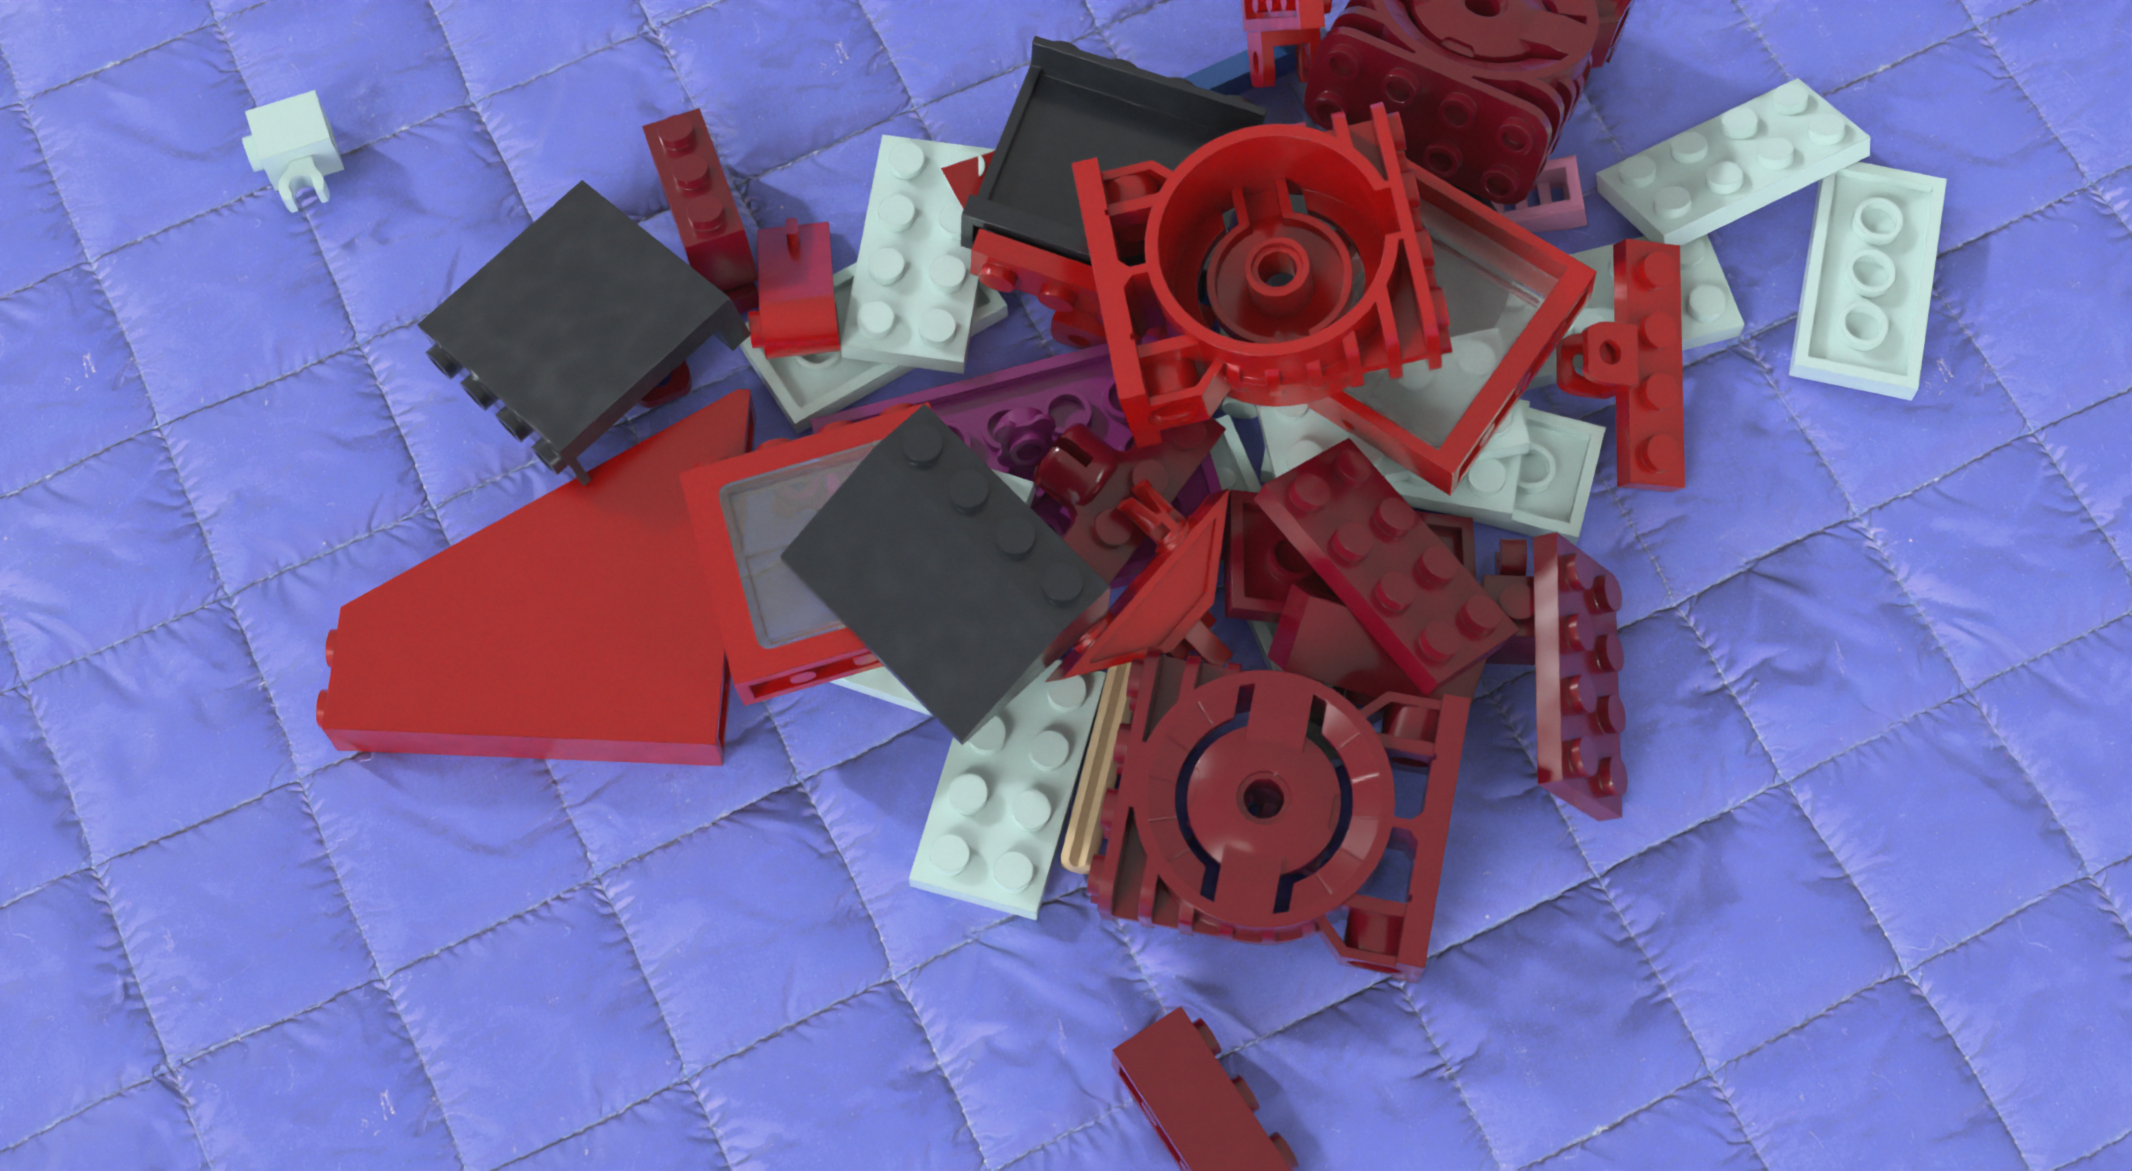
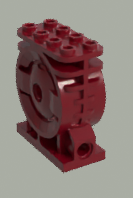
(1472, 80)
(1159, 880)

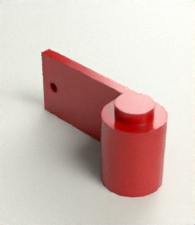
(795, 292)

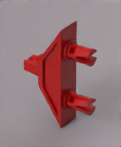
(1169, 597)

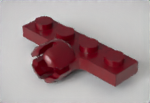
(1094, 478)

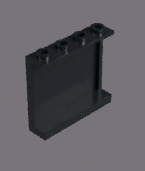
(1081, 110)
(575, 326)

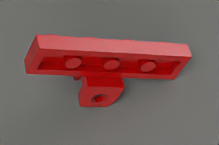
(1279, 25)
(1056, 282)
(1639, 364)

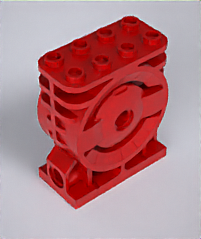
(1285, 340)

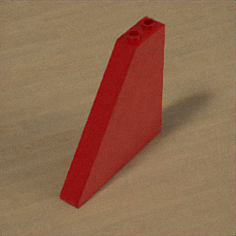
(554, 627)

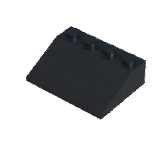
(946, 574)

